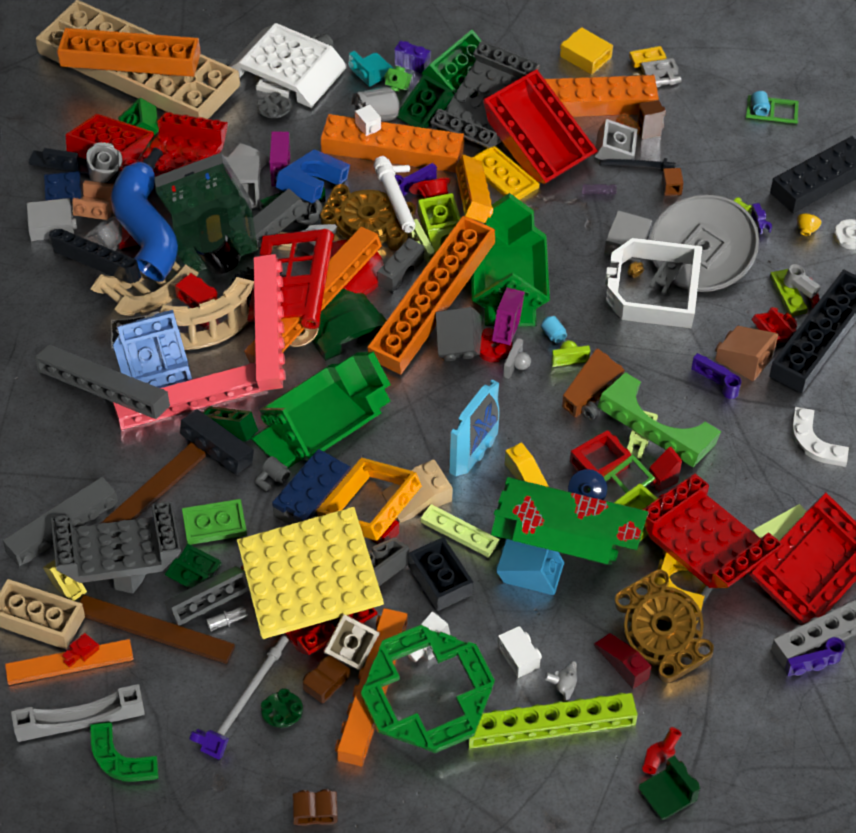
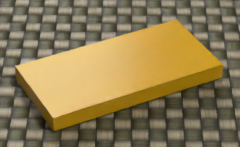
(505, 174)

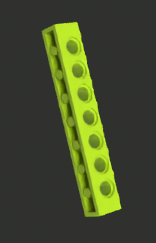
(563, 725)

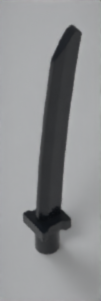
(642, 163)

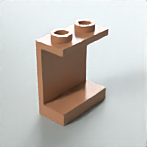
(95, 201)

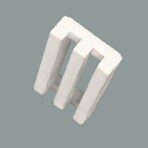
(271, 87)

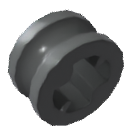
(590, 411)

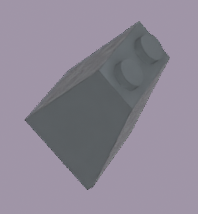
(459, 333)

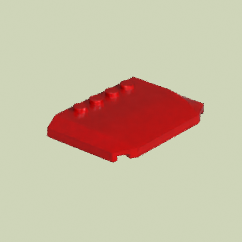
(813, 563)

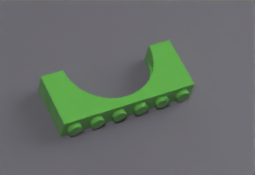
(688, 443)

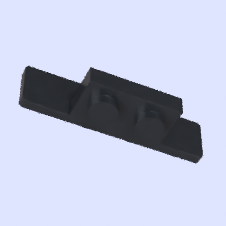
(59, 160)

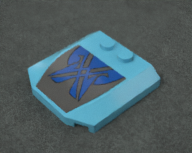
(475, 430)

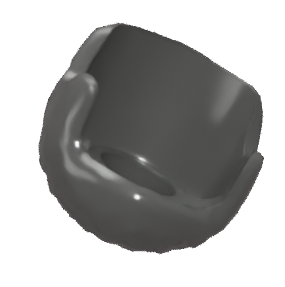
(312, 213)

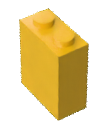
(586, 50)

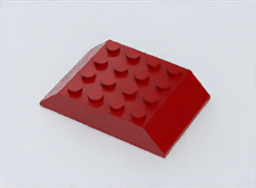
(537, 128)

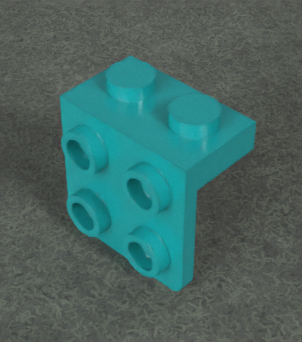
(369, 69)

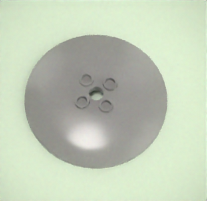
(715, 222)

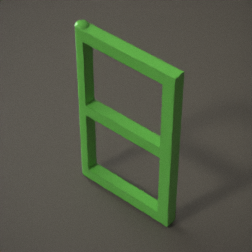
(772, 118)
(632, 458)

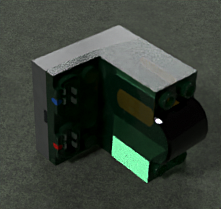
(208, 214)

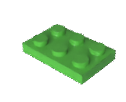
(214, 521)

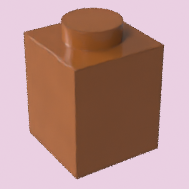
(672, 181)

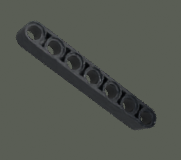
(95, 255)

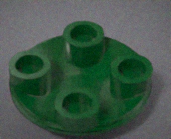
(282, 708)

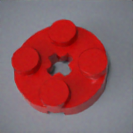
(489, 353)

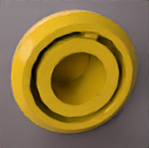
(808, 223)

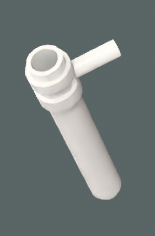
(386, 175)

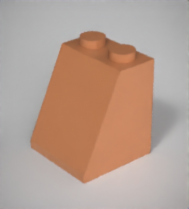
(747, 350)

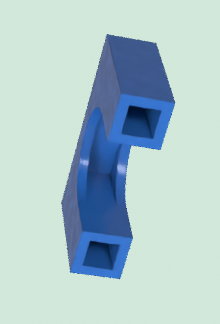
(315, 163)

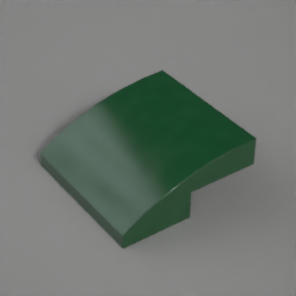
(193, 567)

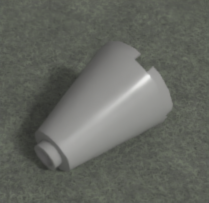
(103, 162)

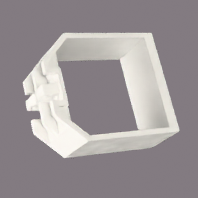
(655, 251)

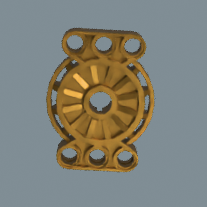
(353, 210)
(671, 645)

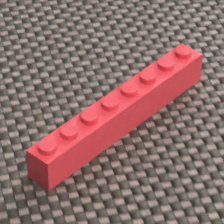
(268, 322)
(197, 394)

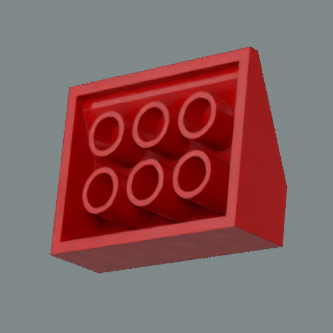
(123, 136)

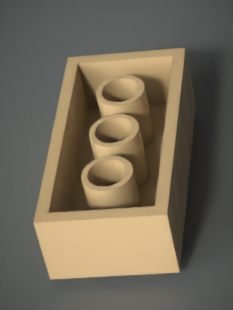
(39, 614)

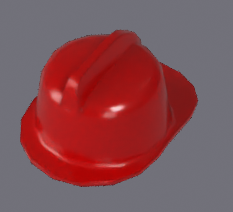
(431, 188)

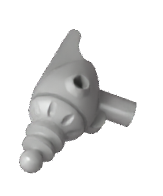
(564, 680)

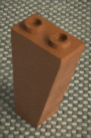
(591, 382)

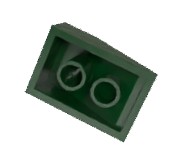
(424, 102)

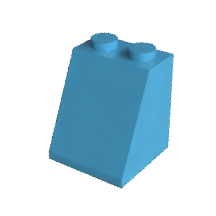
(530, 567)

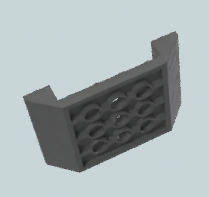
(491, 72)
(90, 551)

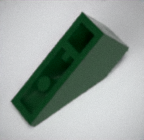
(237, 422)

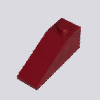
(624, 659)

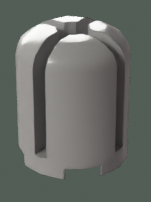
(381, 99)

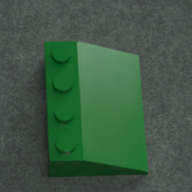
(455, 63)

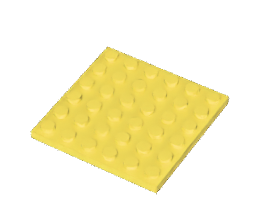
(309, 572)

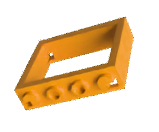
(355, 480)

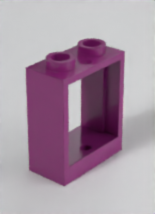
(279, 154)
(508, 316)

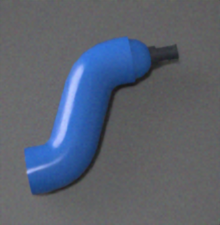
(142, 220)

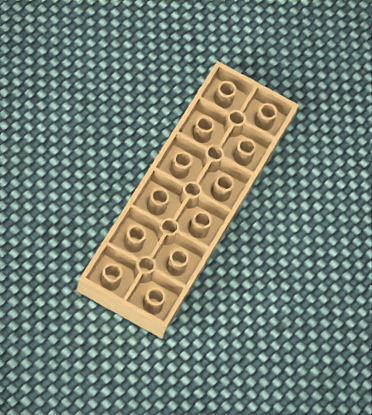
(168, 92)

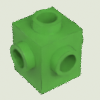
(398, 79)

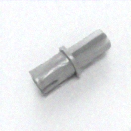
(226, 618)

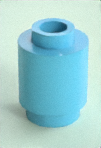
(760, 103)
(554, 329)

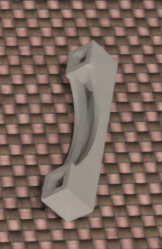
(37, 723)

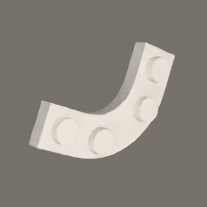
(814, 447)

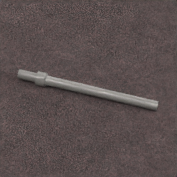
(273, 655)

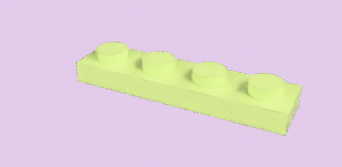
(459, 530)

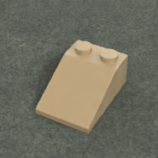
(434, 491)

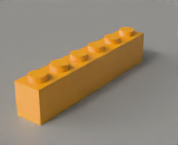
(473, 189)

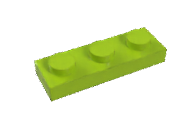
(790, 297)

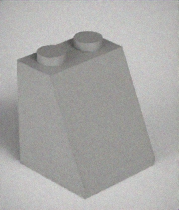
(248, 172)

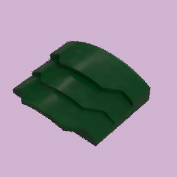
(345, 319)

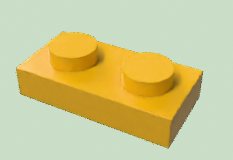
(646, 55)

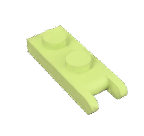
(419, 236)

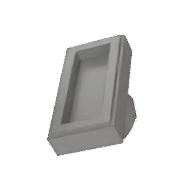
(516, 359)

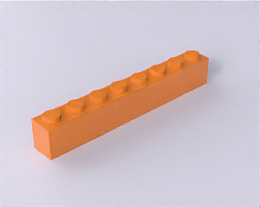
(359, 726)

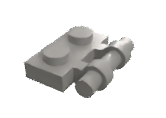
(660, 69)

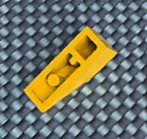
(523, 465)

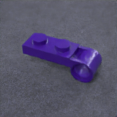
(424, 174)
(719, 374)
(816, 660)

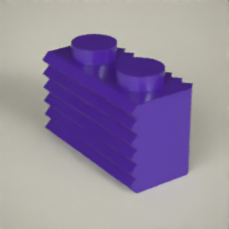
(411, 56)

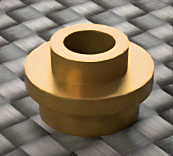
(635, 269)

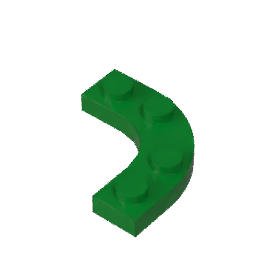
(115, 764)

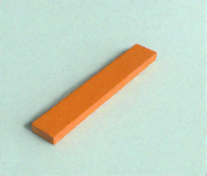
(53, 664)

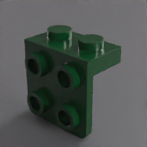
(670, 789)

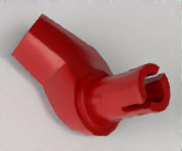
(661, 751)

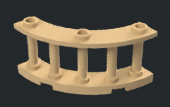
(143, 304)
(209, 311)

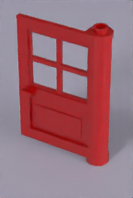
(301, 293)

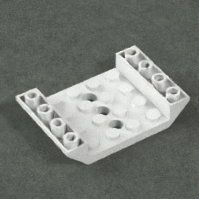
(306, 71)

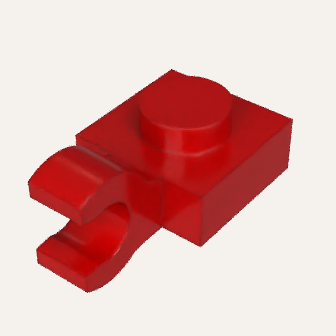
(81, 649)

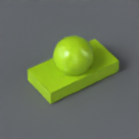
(570, 354)

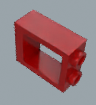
(580, 462)

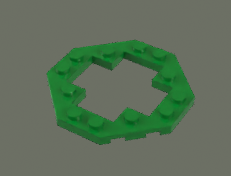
(411, 728)

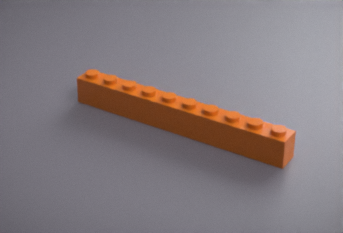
(341, 270)

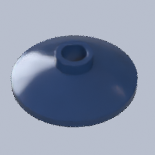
(591, 478)

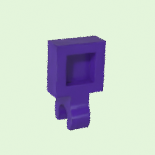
(759, 218)
(212, 742)

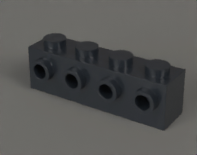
(216, 441)

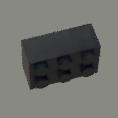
(440, 573)

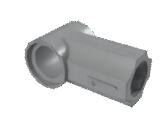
(797, 279)

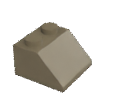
(351, 641)

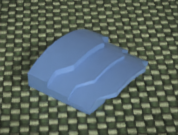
(153, 351)

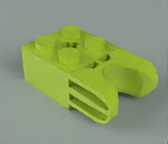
(438, 218)

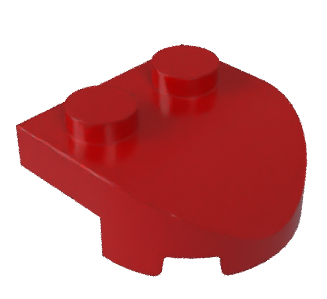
(777, 323)

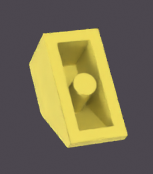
(65, 585)

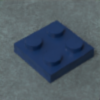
(63, 186)

